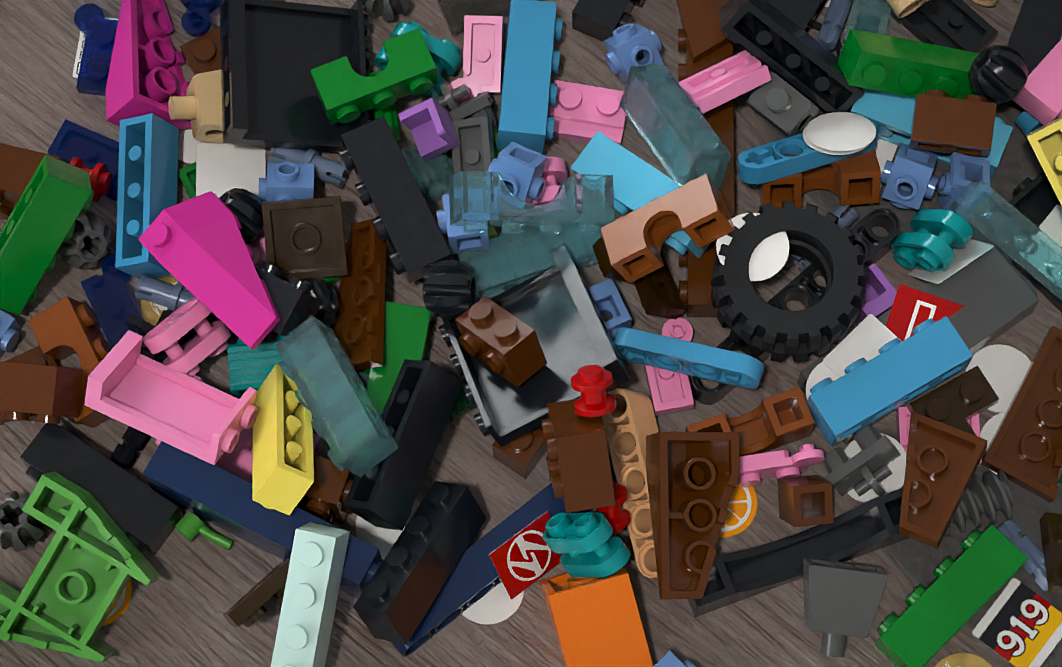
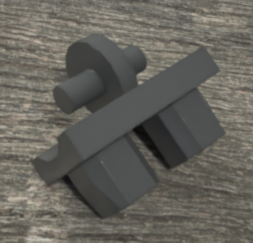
(475, 107)
(866, 468)

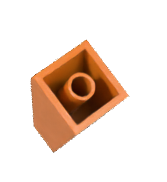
(596, 620)

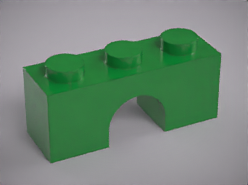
(350, 94)

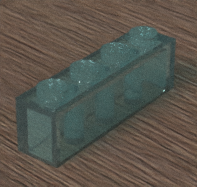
(673, 125)
(1012, 234)
(523, 255)
(335, 397)

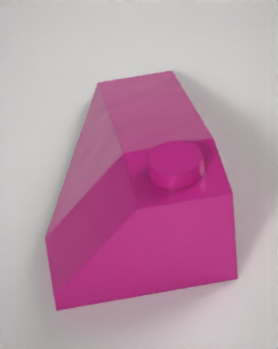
(144, 64)
(209, 257)

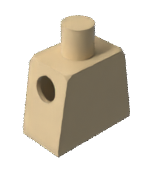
(202, 107)

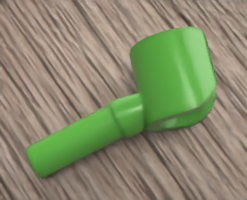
(191, 525)

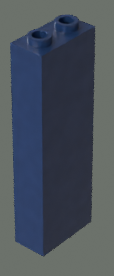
(229, 505)

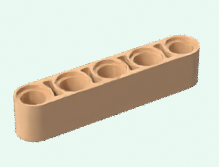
(623, 429)

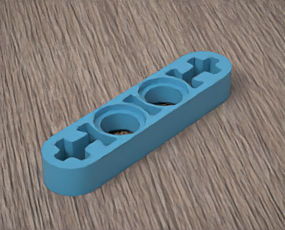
(770, 161)
(688, 358)

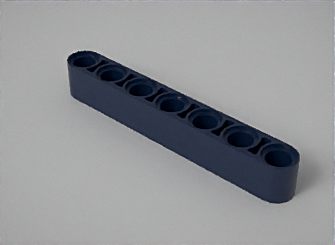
(475, 571)

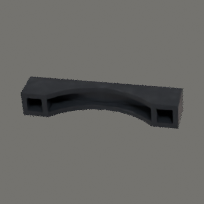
(777, 563)

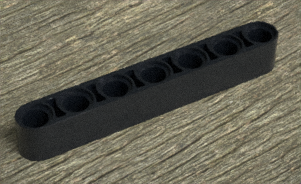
(808, 292)

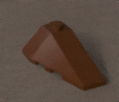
(688, 499)

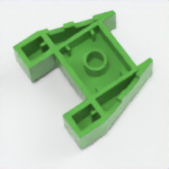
(76, 575)

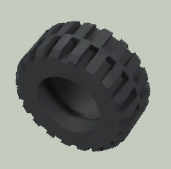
(781, 330)

